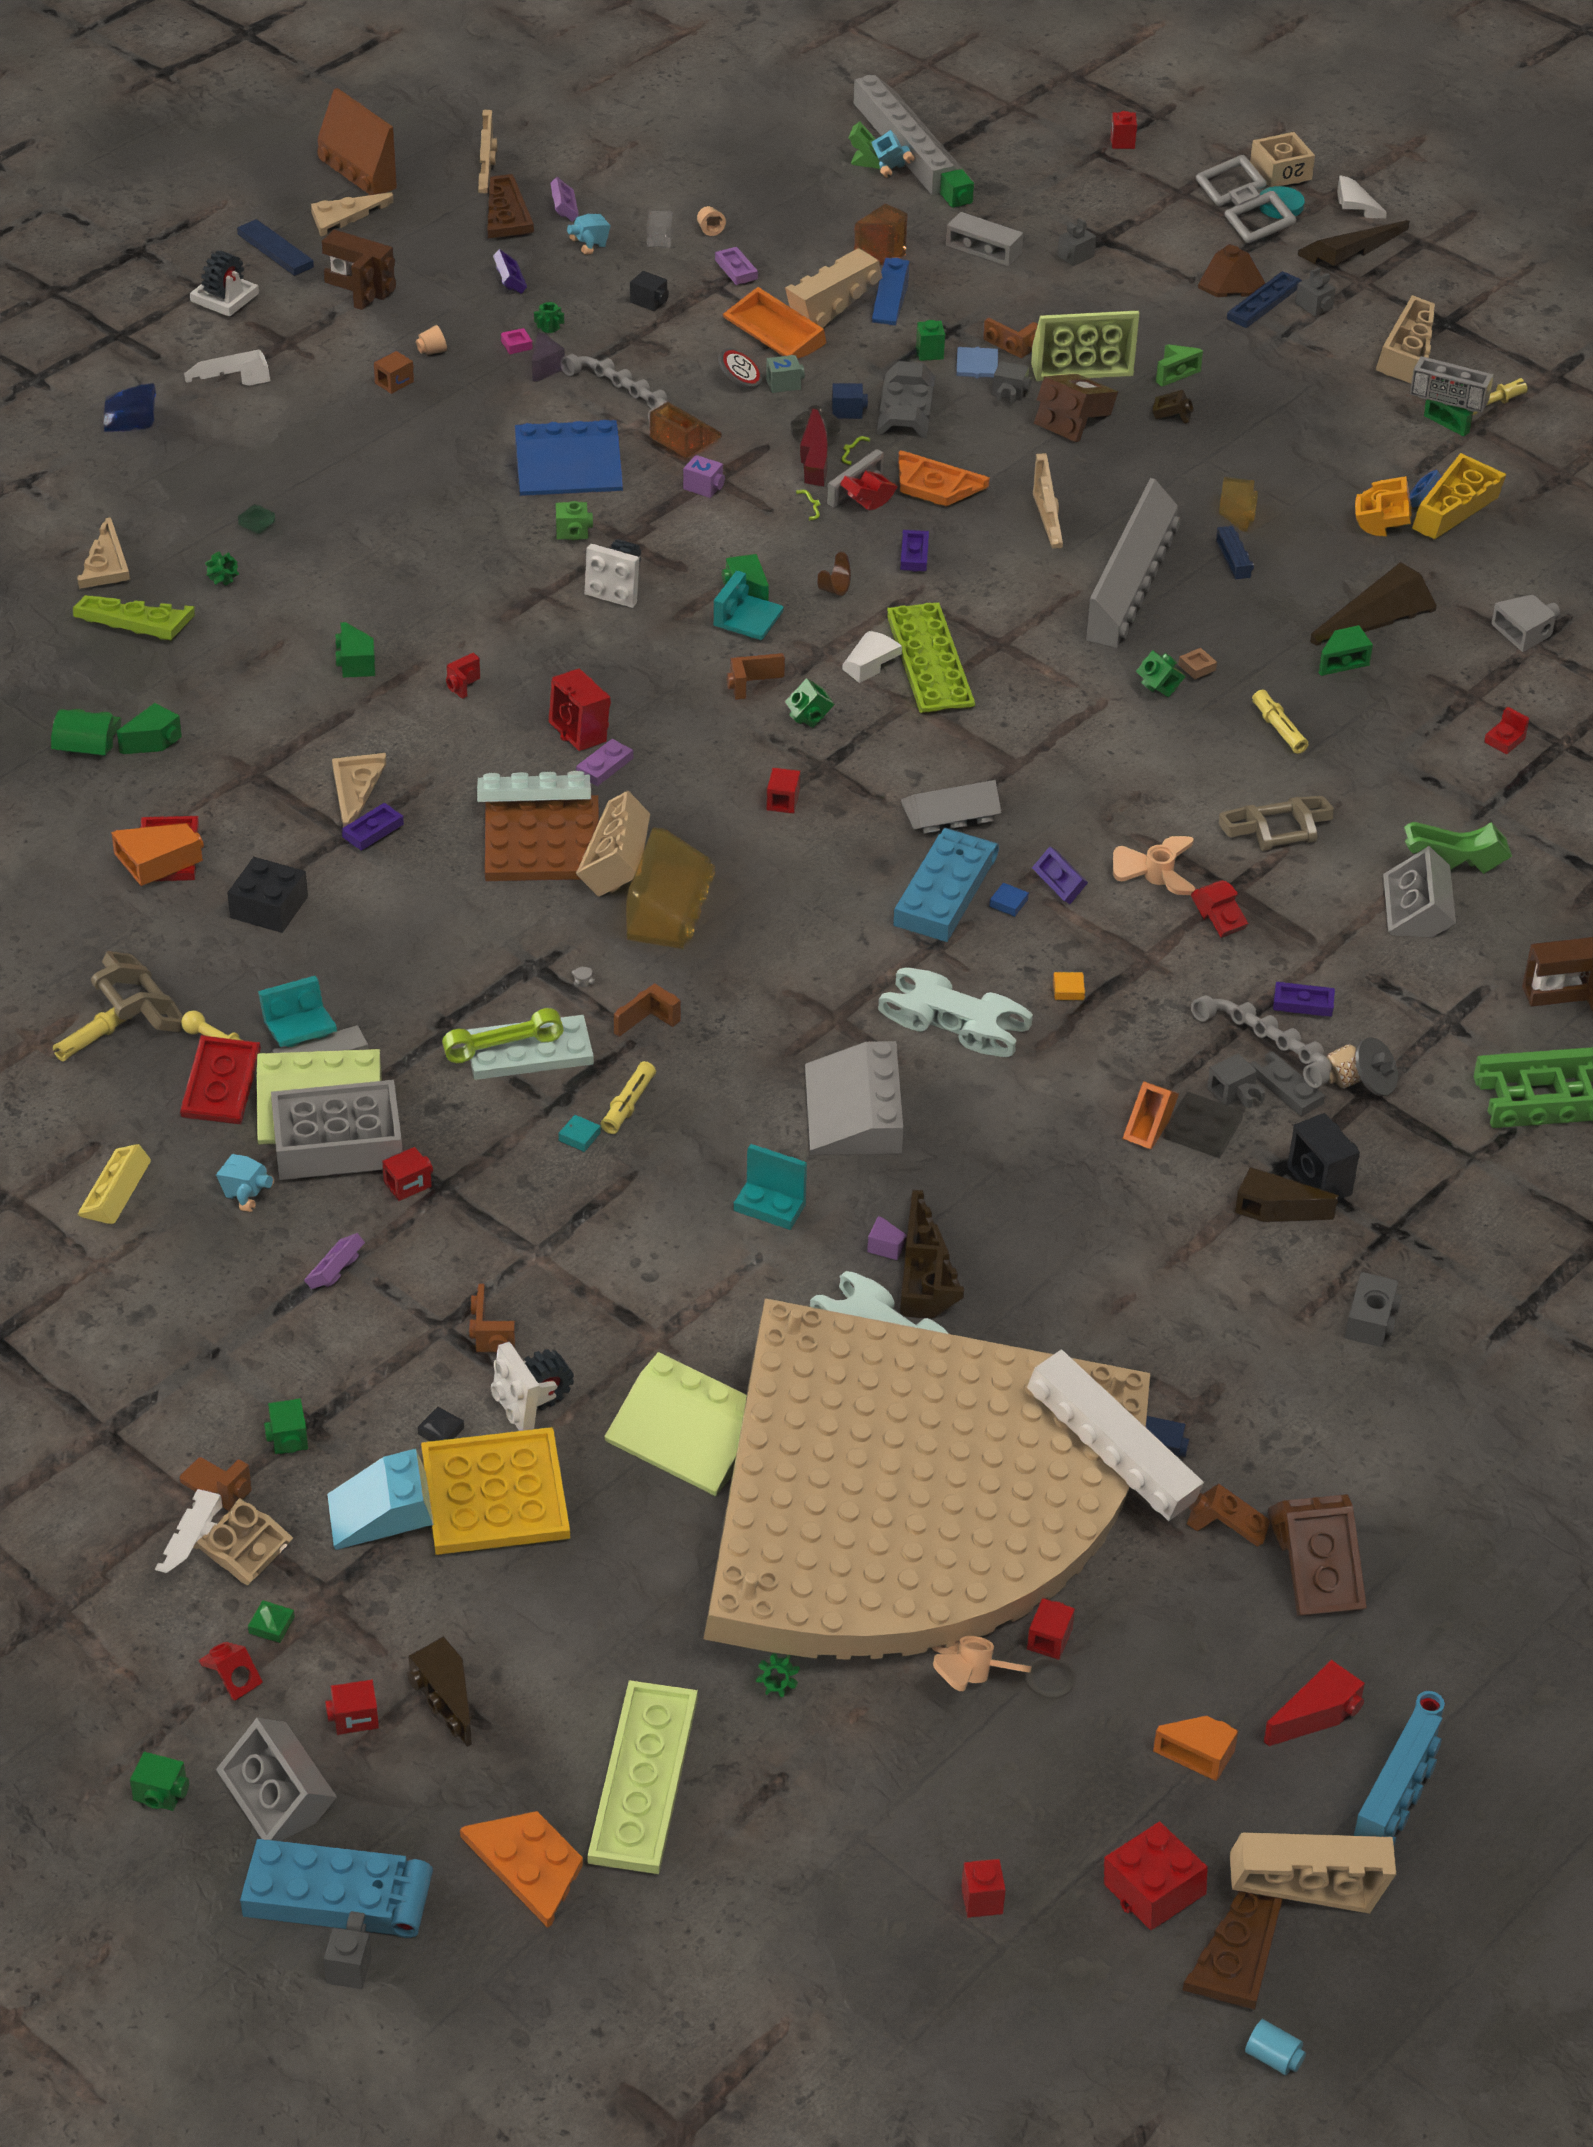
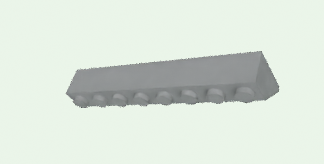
(889, 112)
(1132, 566)

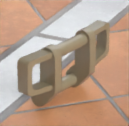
(1257, 824)
(129, 970)

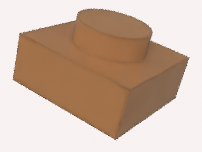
(1197, 663)

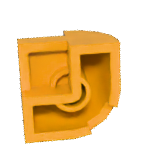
(1384, 506)

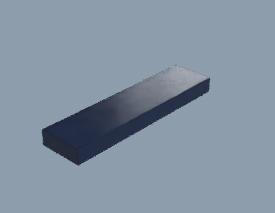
(275, 247)
(1263, 299)

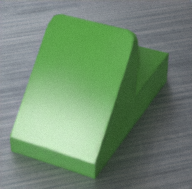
(861, 140)
(1178, 364)

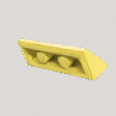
(115, 1184)

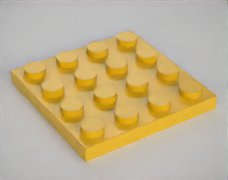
(495, 1491)

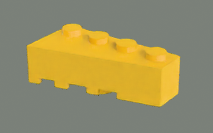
(1458, 495)

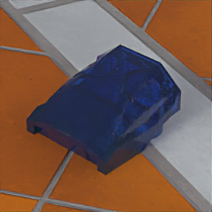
(130, 408)

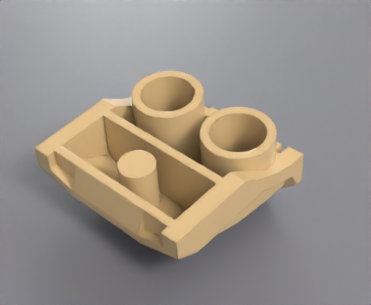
(244, 1541)

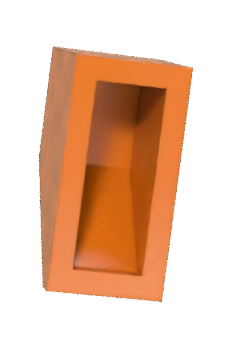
(1150, 1115)
(1197, 1744)

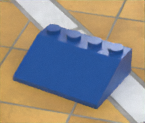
(568, 457)

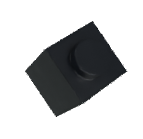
(648, 291)

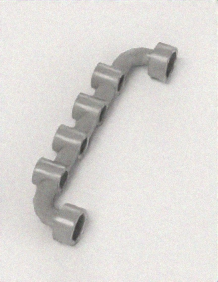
(572, 364)
(1315, 1074)

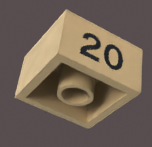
(1282, 159)

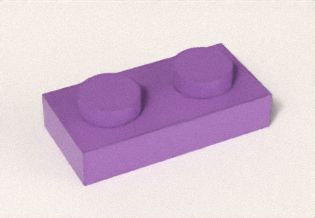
(564, 199)
(736, 265)
(605, 761)
(339, 1256)

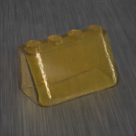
(667, 891)

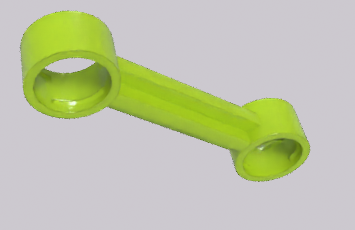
(503, 1035)

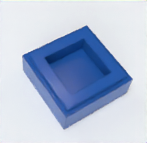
(1009, 899)

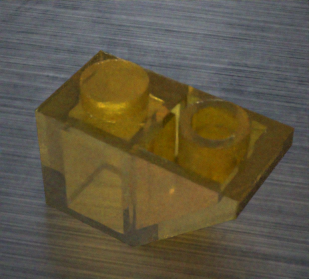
(1238, 502)

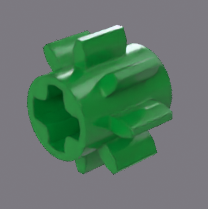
(549, 317)
(222, 568)
(772, 1682)

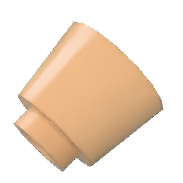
(711, 221)
(431, 341)

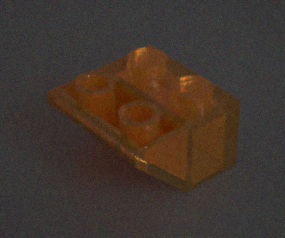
(882, 233)
(680, 430)

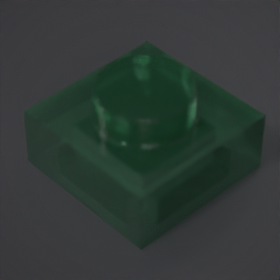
(256, 518)

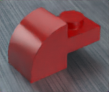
(871, 490)
(1219, 904)

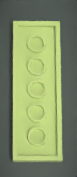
(643, 1777)

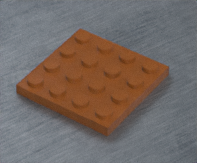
(538, 838)

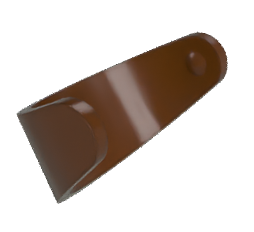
(840, 578)

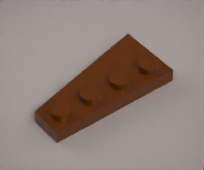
(507, 208)
(1238, 1953)

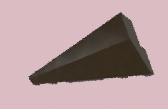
(1343, 246)
(1392, 596)
(928, 1277)

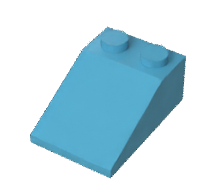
(381, 1501)

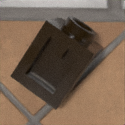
(1171, 404)

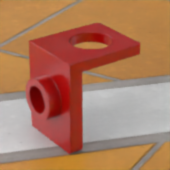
(225, 1659)

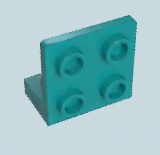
(744, 613)
(296, 1012)
(773, 1187)

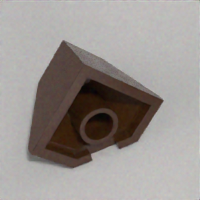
(1231, 272)

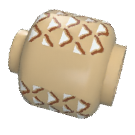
(1344, 1067)

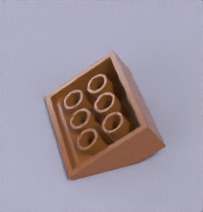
(358, 145)

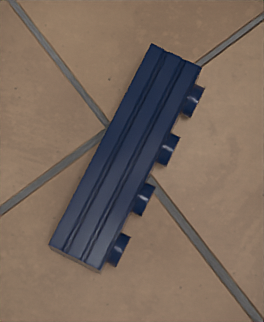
(1234, 552)

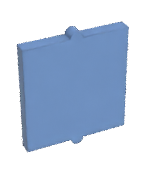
(976, 362)

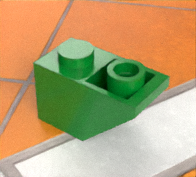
(354, 652)

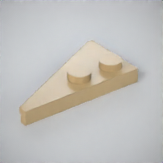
(487, 152)
(346, 210)
(1045, 500)
(105, 560)
(355, 781)

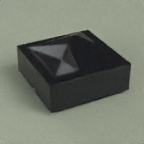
(440, 1426)

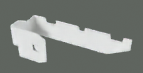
(247, 363)
(192, 1527)

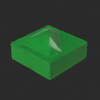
(271, 1621)

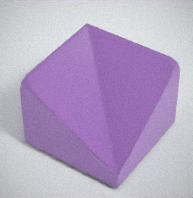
(886, 1239)

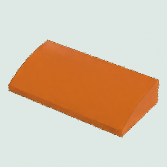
(776, 324)

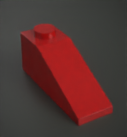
(1318, 1705)

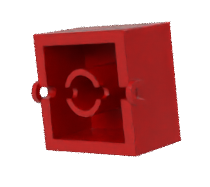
(579, 709)
(1155, 1875)

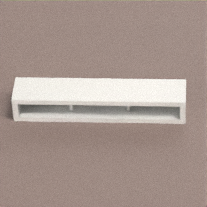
(1115, 1435)

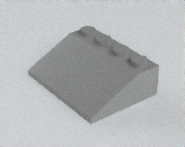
(855, 1101)
(335, 1129)

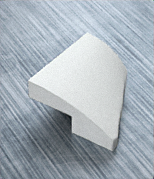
(1353, 196)
(870, 654)

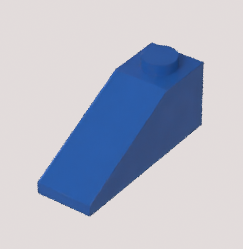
(891, 291)

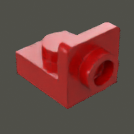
(463, 672)
(1508, 732)

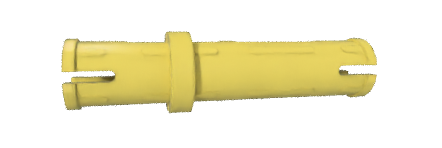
(1274, 714)
(101, 1025)
(614, 1118)

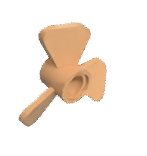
(1156, 865)
(969, 1662)

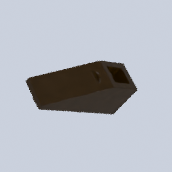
(1282, 1200)
(441, 1677)

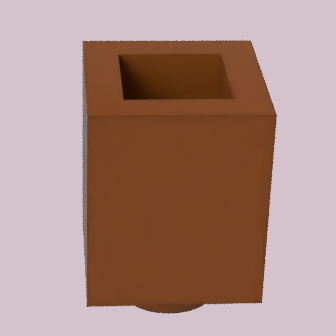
(393, 372)

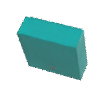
(579, 1133)

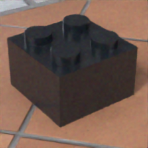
(267, 894)
(1323, 1156)

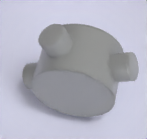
(583, 977)

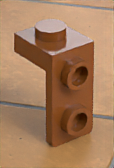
(1014, 342)
(753, 668)
(651, 1001)
(488, 1333)
(230, 1484)
(1232, 1511)

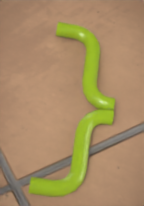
(847, 448)
(816, 503)

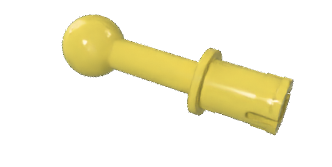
(1507, 391)
(194, 1023)

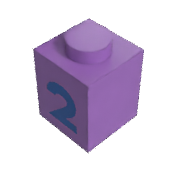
(703, 476)

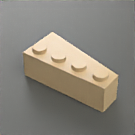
(834, 287)
(1408, 340)
(615, 845)
(1314, 1868)

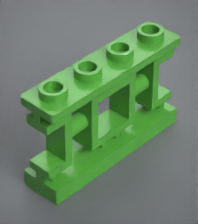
(1537, 1069)

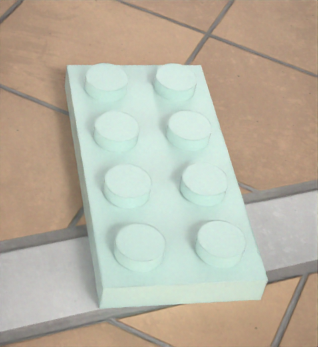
(531, 788)
(531, 1055)

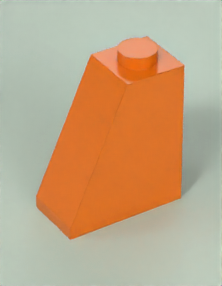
(157, 850)

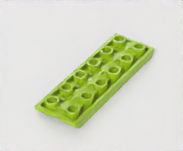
(930, 657)

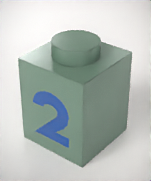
(784, 373)

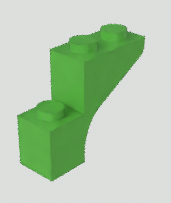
(1480, 848)

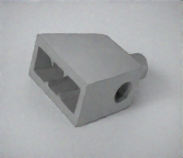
(1525, 620)

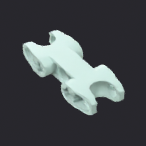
(938, 1005)
(868, 1301)

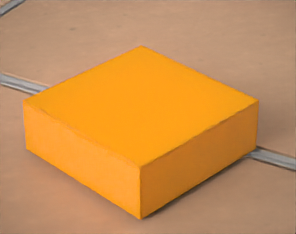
(1069, 986)

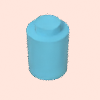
(1275, 2048)

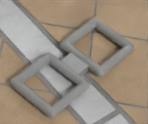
(1245, 199)

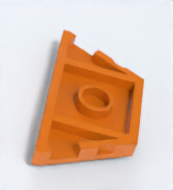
(937, 480)
(527, 1859)

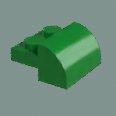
(84, 731)

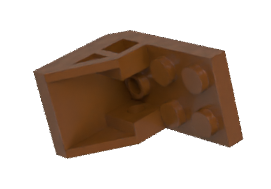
(1321, 1553)

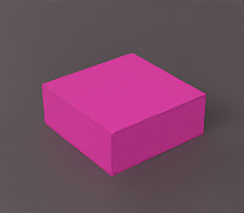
(516, 341)

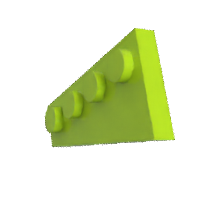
(134, 616)

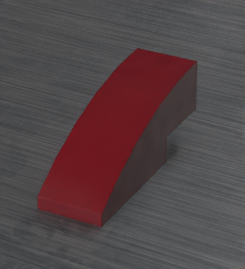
(814, 451)

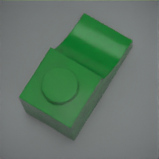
(1451, 417)

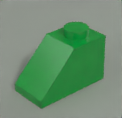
(755, 576)
(1345, 651)
(150, 731)

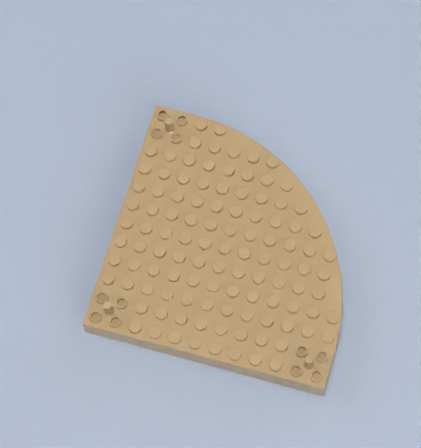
(901, 1489)

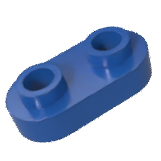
(1423, 487)

